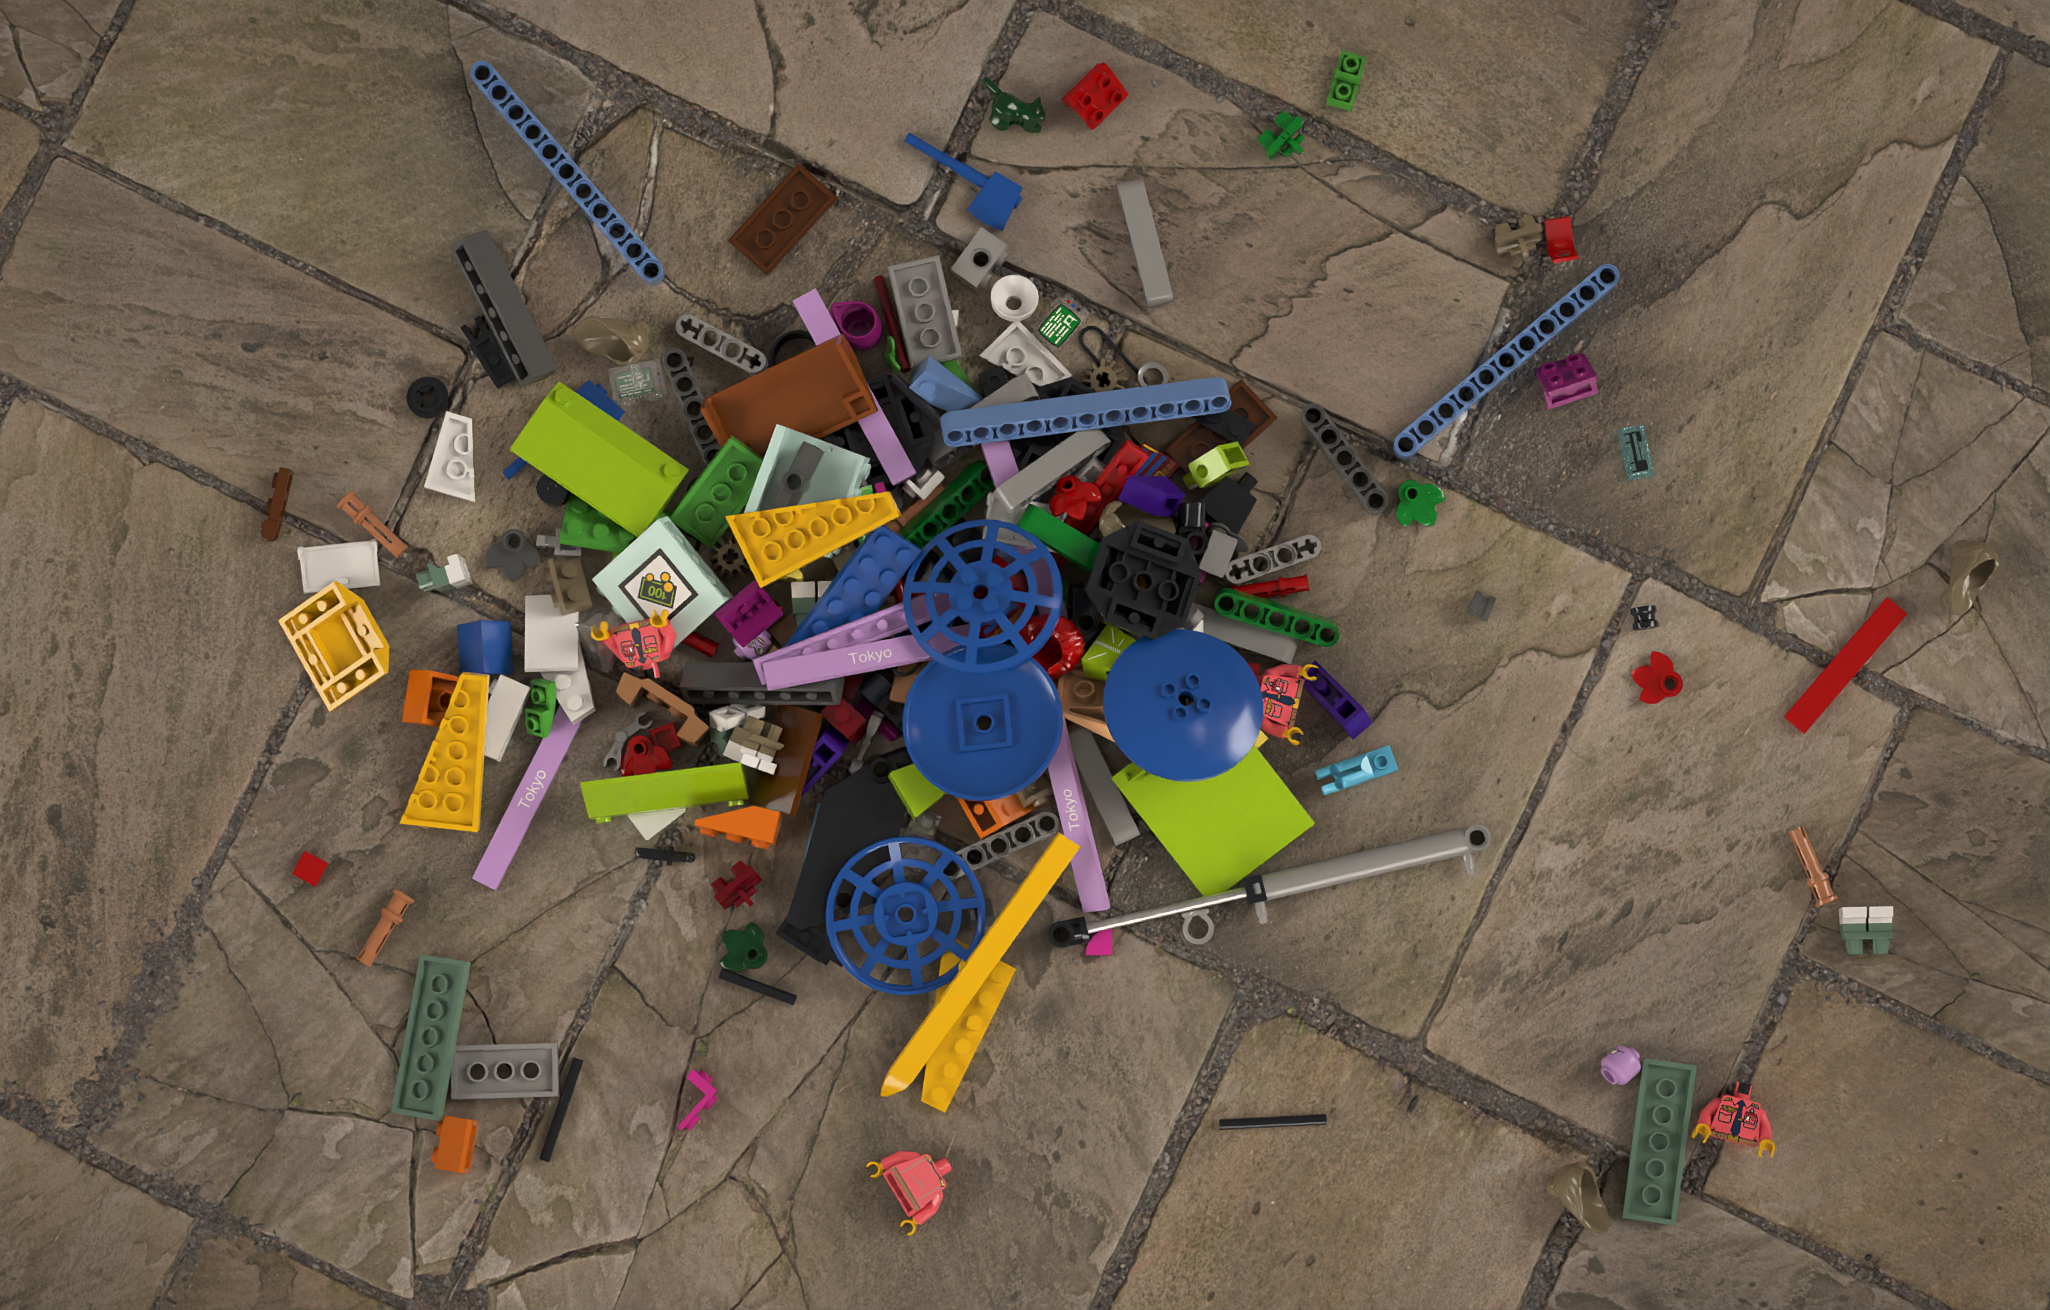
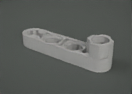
(723, 342)
(1271, 559)

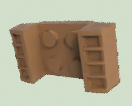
(632, 689)

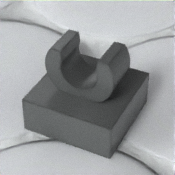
(972, 915)

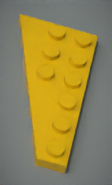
(797, 535)
(452, 774)
(958, 1047)

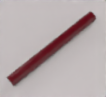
(892, 323)

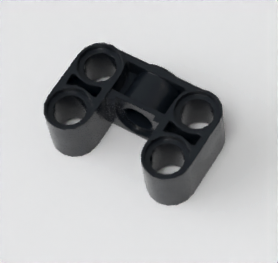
(877, 692)

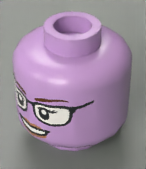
(755, 648)
(1620, 1065)

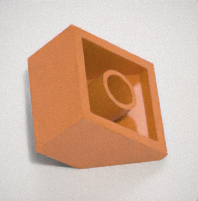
(428, 697)
(455, 1144)

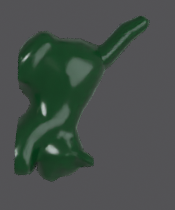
(1011, 110)

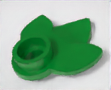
(1419, 507)

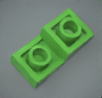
(1346, 80)
(541, 714)

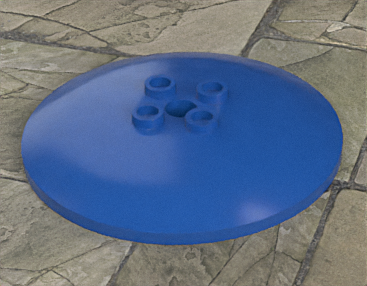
(1175, 738)
(973, 762)

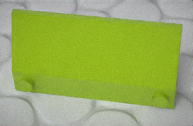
(599, 460)
(665, 791)

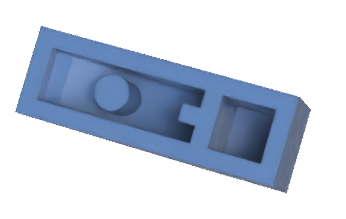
(942, 387)

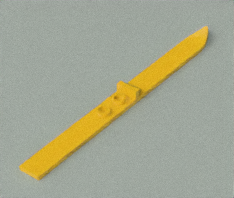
(979, 965)

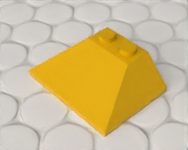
(337, 643)

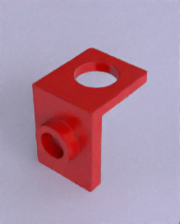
(1560, 239)

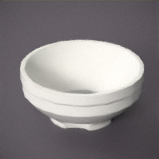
(1014, 288)

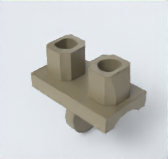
(1519, 240)

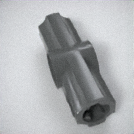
(803, 466)

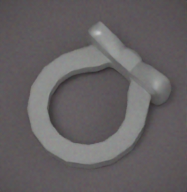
(1152, 365)
(1188, 916)

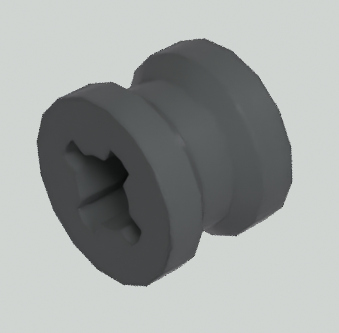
(1481, 606)

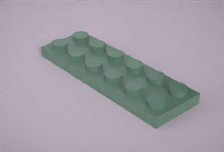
(430, 1037)
(1659, 1141)

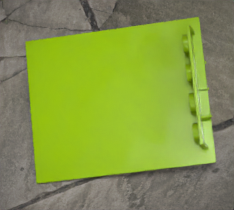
(1218, 824)

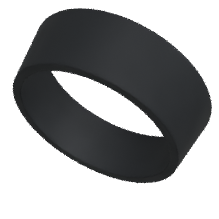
(783, 339)

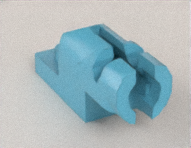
(1358, 769)

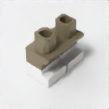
(754, 749)

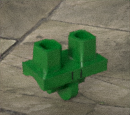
(1289, 126)

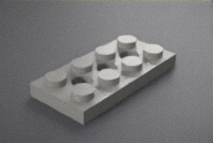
(517, 1085)

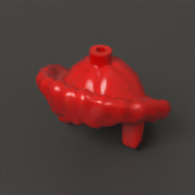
(1062, 649)

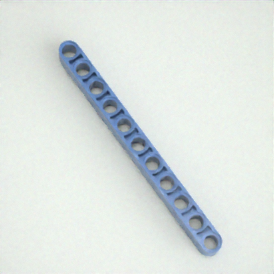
(562, 161)
(1512, 350)
(1085, 412)

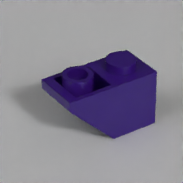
(1152, 494)

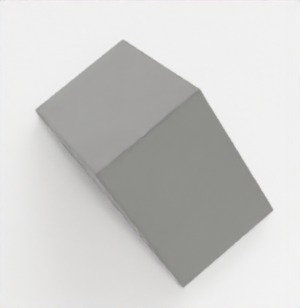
(1218, 554)

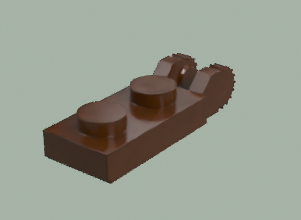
(276, 506)

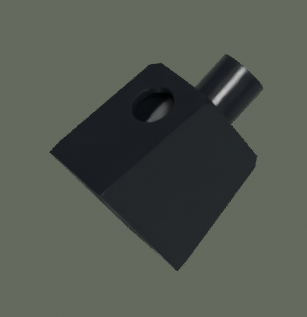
(1231, 502)

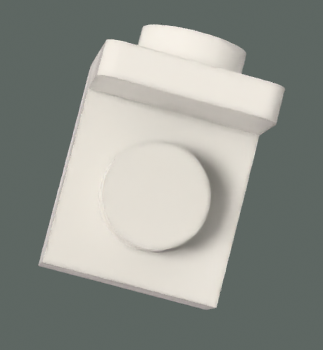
(925, 483)

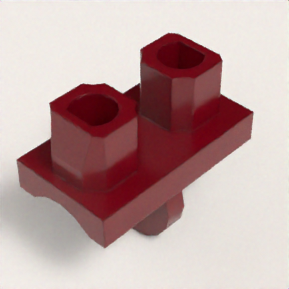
(739, 889)

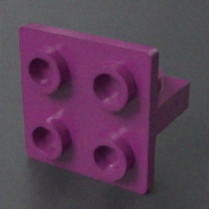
(1567, 380)
(748, 613)

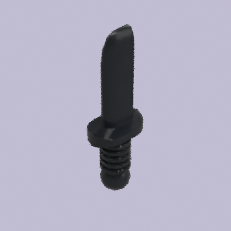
(665, 855)

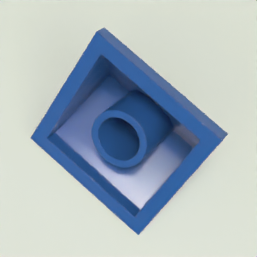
(486, 647)

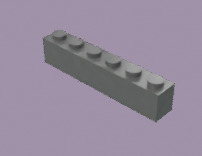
(504, 308)
(741, 685)

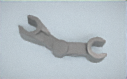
(873, 725)
(621, 737)

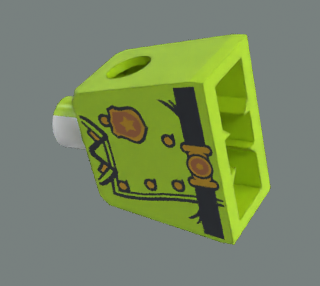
(1216, 466)

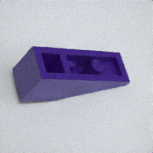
(1337, 702)
(827, 750)

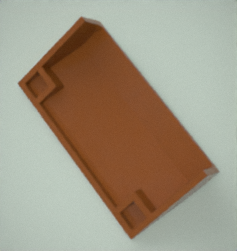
(805, 393)

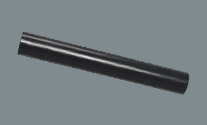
(757, 986)

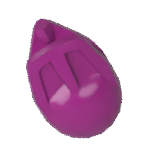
(858, 323)

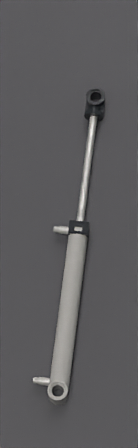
(1302, 879)

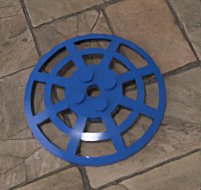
(987, 610)
(900, 931)

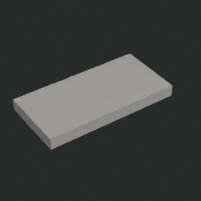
(925, 311)

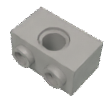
(982, 244)

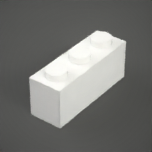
(503, 714)

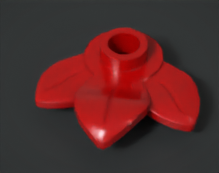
(1075, 499)
(1653, 677)
(648, 761)

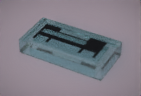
(1635, 453)

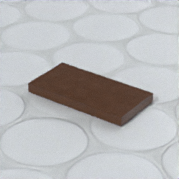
(783, 219)
(1200, 440)
(799, 735)

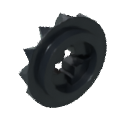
(425, 385)

